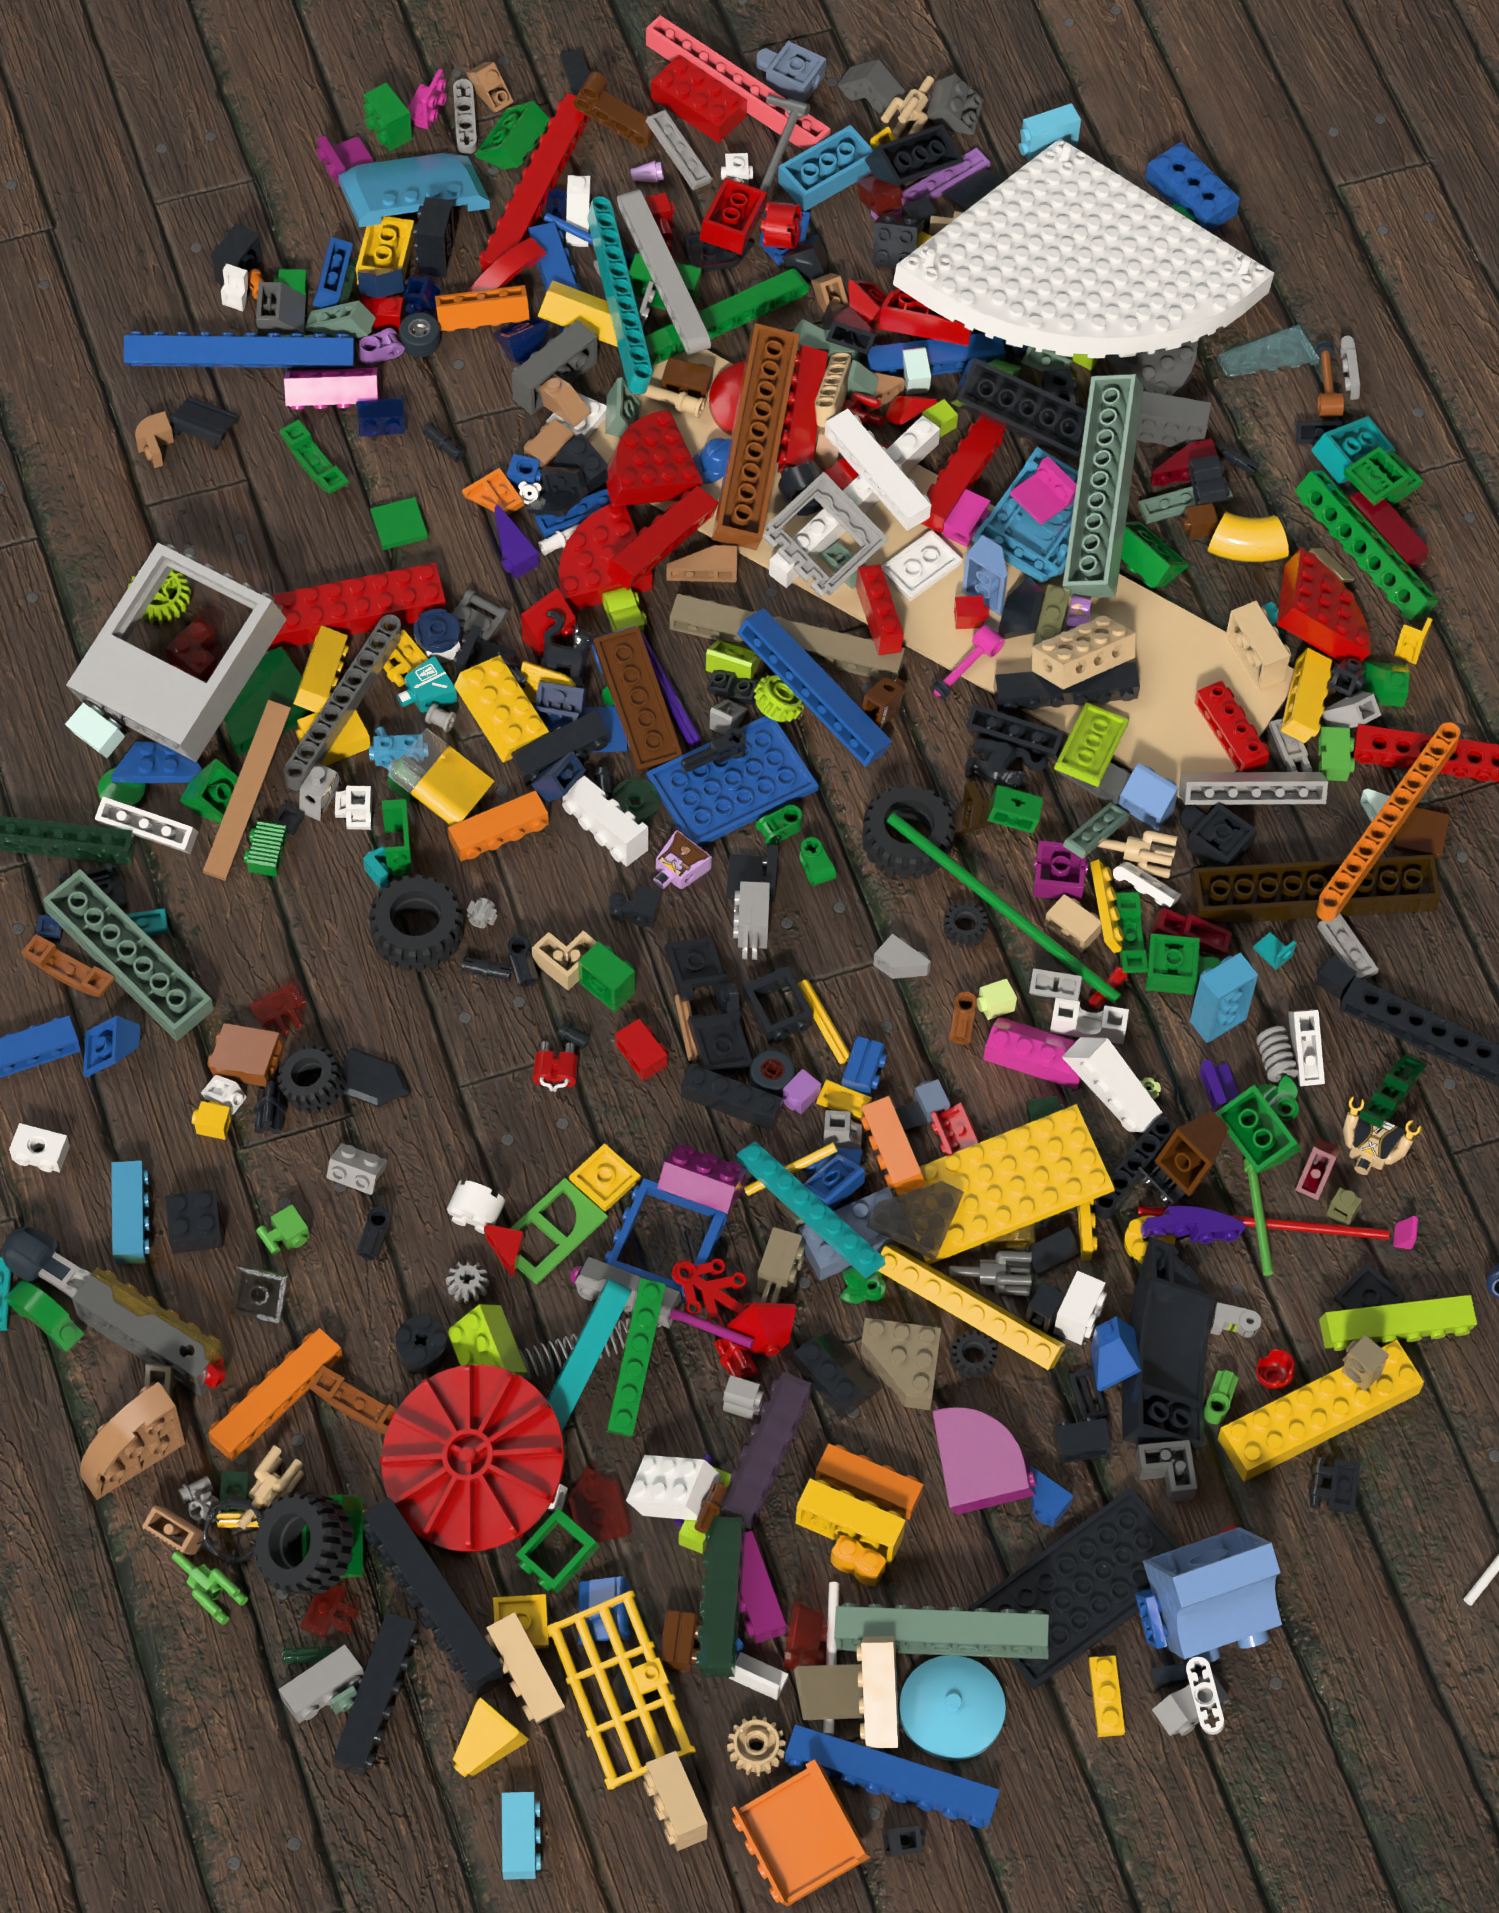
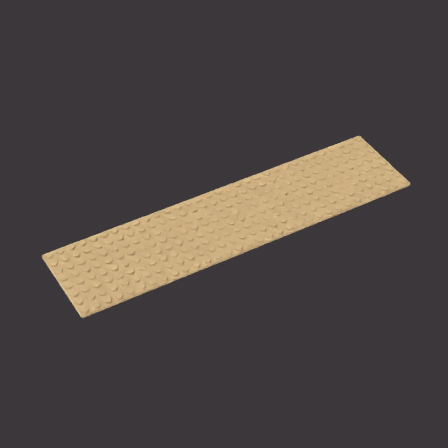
(1172, 646)

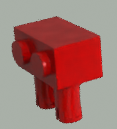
(662, 213)

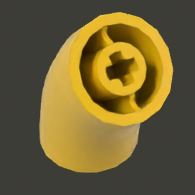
(1249, 539)

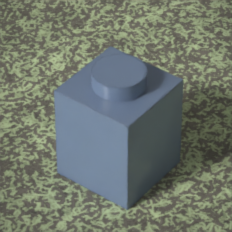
(931, 1098)

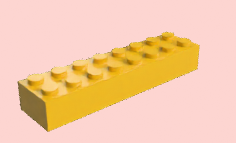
(1315, 1414)

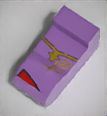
(1079, 611)

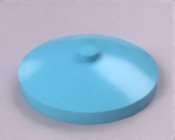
(952, 1708)

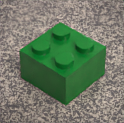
(387, 117)
(607, 976)

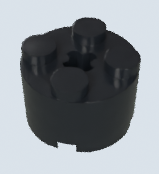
(795, 481)
(410, 1341)

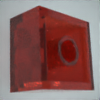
(804, 1638)

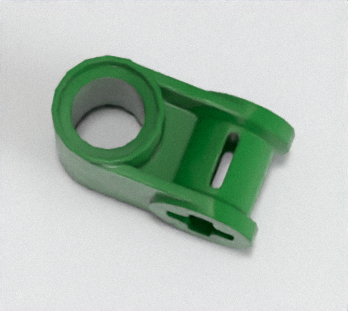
(777, 828)
(816, 862)

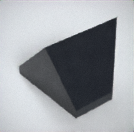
(809, 259)

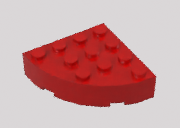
(908, 316)
(651, 463)
(587, 554)
(1322, 609)

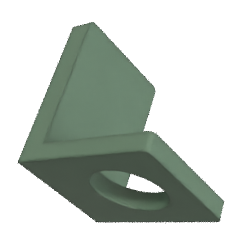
(344, 1700)

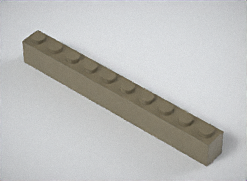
(824, 646)

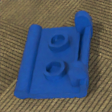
(596, 1592)

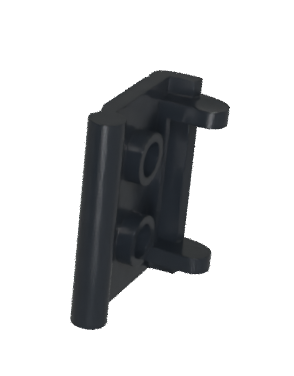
(972, 189)
(203, 421)
(108, 881)

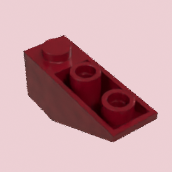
(1176, 467)

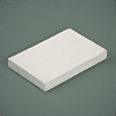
(921, 565)

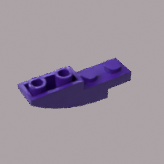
(1200, 1223)

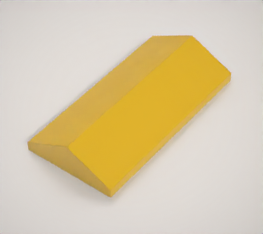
(567, 305)

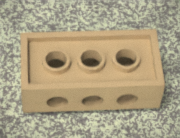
(1083, 652)

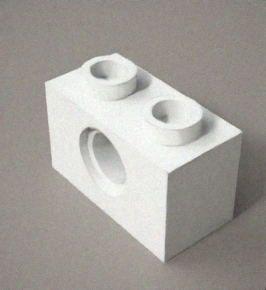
(29, 1138)

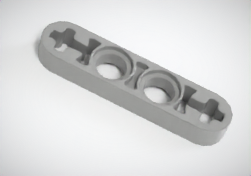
(465, 116)

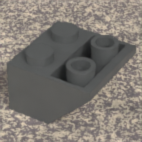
(955, 105)
(279, 309)

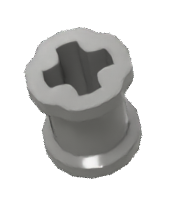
(440, 718)

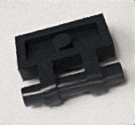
(1343, 1486)

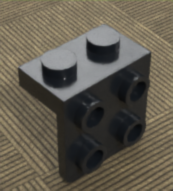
(894, 238)
(562, 491)
(477, 650)

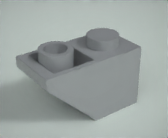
(1352, 711)
(901, 960)

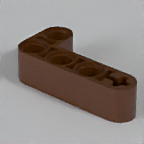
(612, 112)

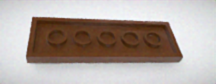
(637, 698)

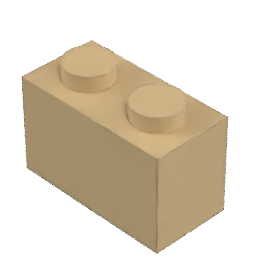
(1073, 923)

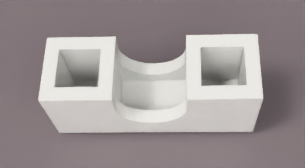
(1074, 1021)

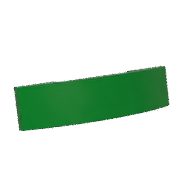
(311, 458)
(1133, 955)

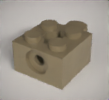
(780, 1265)

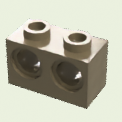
(1364, 1362)

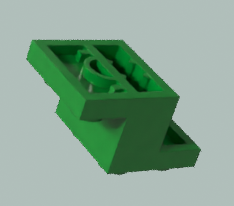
(1383, 477)

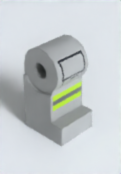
(1235, 1319)

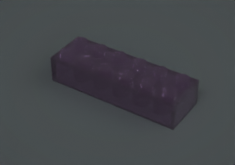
(767, 1449)

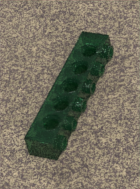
(66, 840)

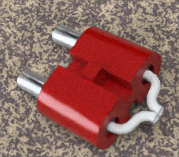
(555, 1068)

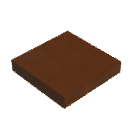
(1423, 833)

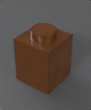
(1199, 521)

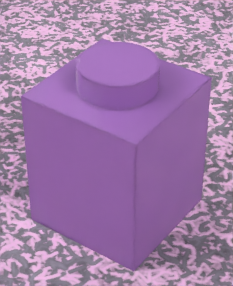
(801, 1092)

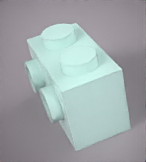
(95, 730)

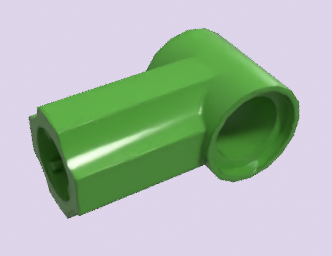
(1220, 1396)

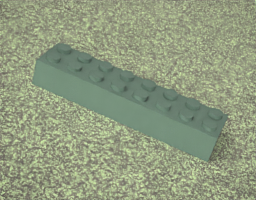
(128, 955)
(946, 1632)

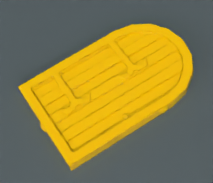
(536, 673)

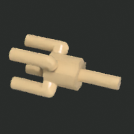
(909, 109)
(1143, 851)
(269, 1484)

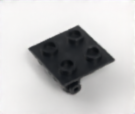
(1168, 1192)

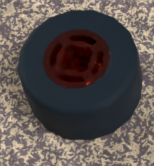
(763, 1075)

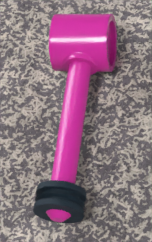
(986, 642)

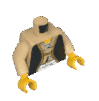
(1374, 1145)

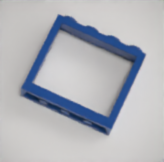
(630, 1215)

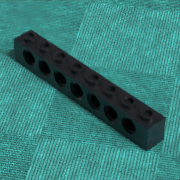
(1422, 1036)

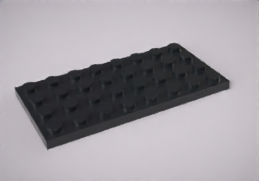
(1084, 1582)

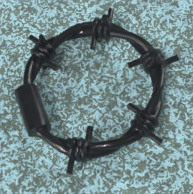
(207, 1541)

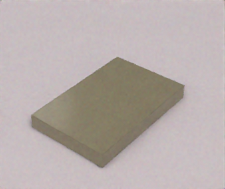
(829, 1691)

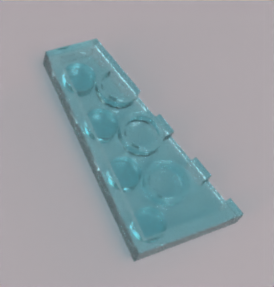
(1274, 351)

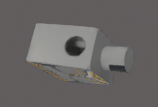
(319, 787)

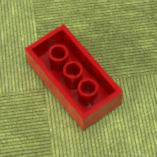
(698, 98)

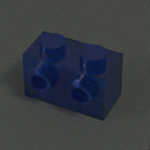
(380, 417)

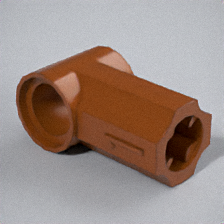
(963, 1018)

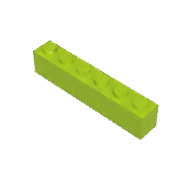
(1399, 1321)

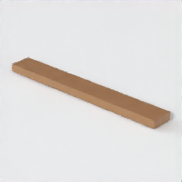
(246, 790)

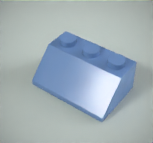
(986, 573)

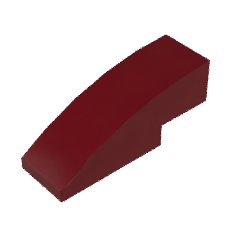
(1212, 937)

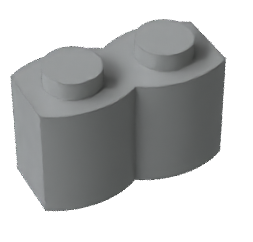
(743, 1397)

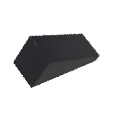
(1171, 1675)

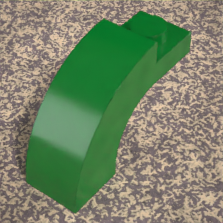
(45, 1313)

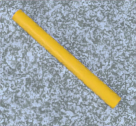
(796, 1166)

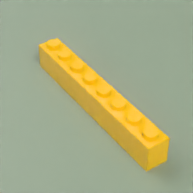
(971, 1307)

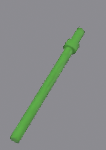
(1259, 1218)

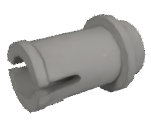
(187, 1492)

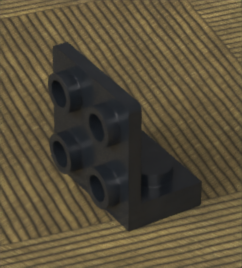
(753, 869)

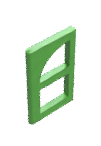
(587, 1220)

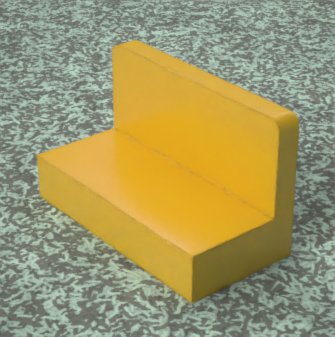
(1412, 642)

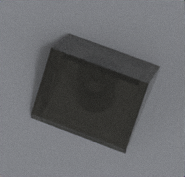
(260, 1294)

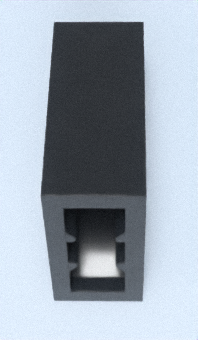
(847, 328)

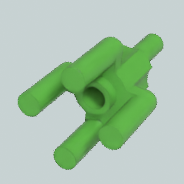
(208, 1586)

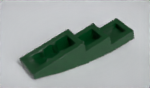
(1392, 1091)

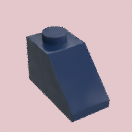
(558, 778)

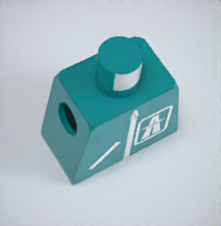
(428, 686)

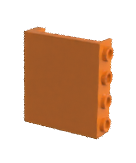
(800, 1835)

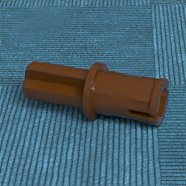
(710, 1507)

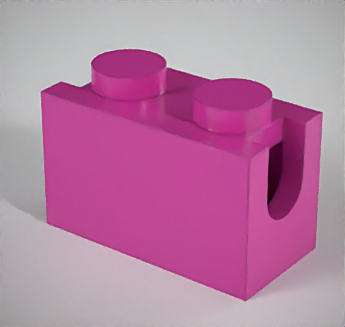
(966, 518)

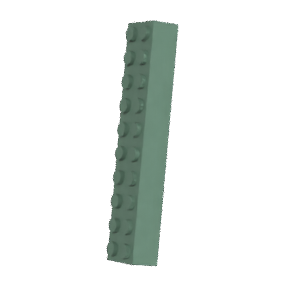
(1103, 486)

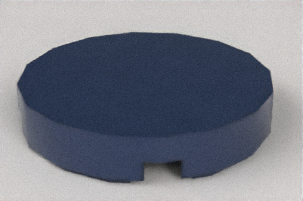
(437, 631)

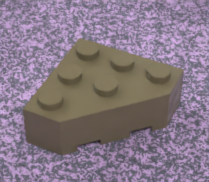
(903, 1358)

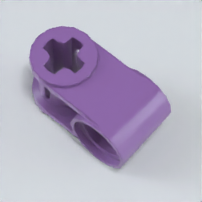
(379, 347)

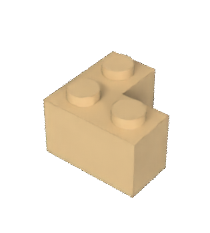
(561, 961)

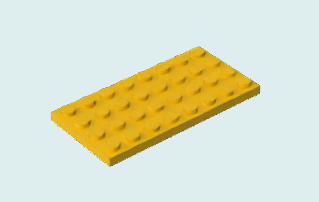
(1019, 1179)

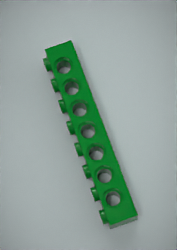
(1377, 548)

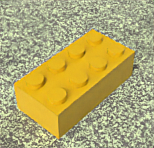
(500, 707)
(839, 1513)

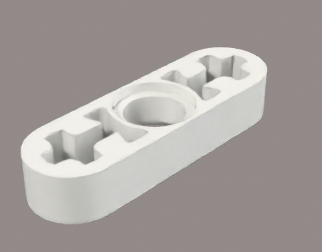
(1217, 1712)

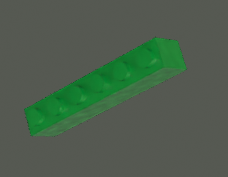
(635, 1358)

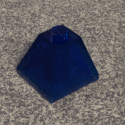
(522, 338)

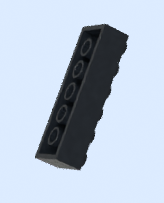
(1021, 408)

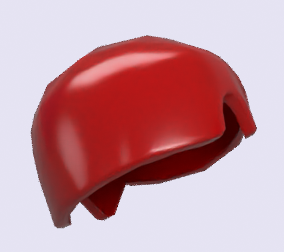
(1276, 1369)

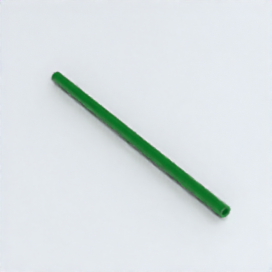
(1003, 907)

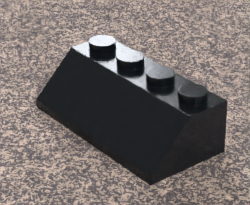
(914, 156)

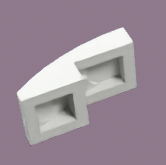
(235, 287)

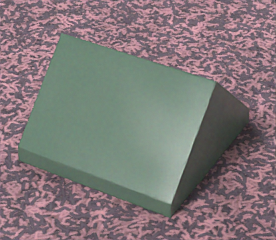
(621, 408)

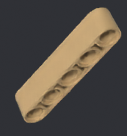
(833, 388)

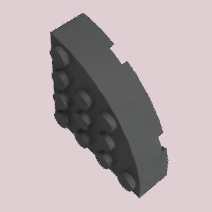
(1160, 372)

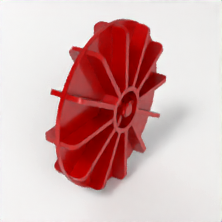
(473, 1458)

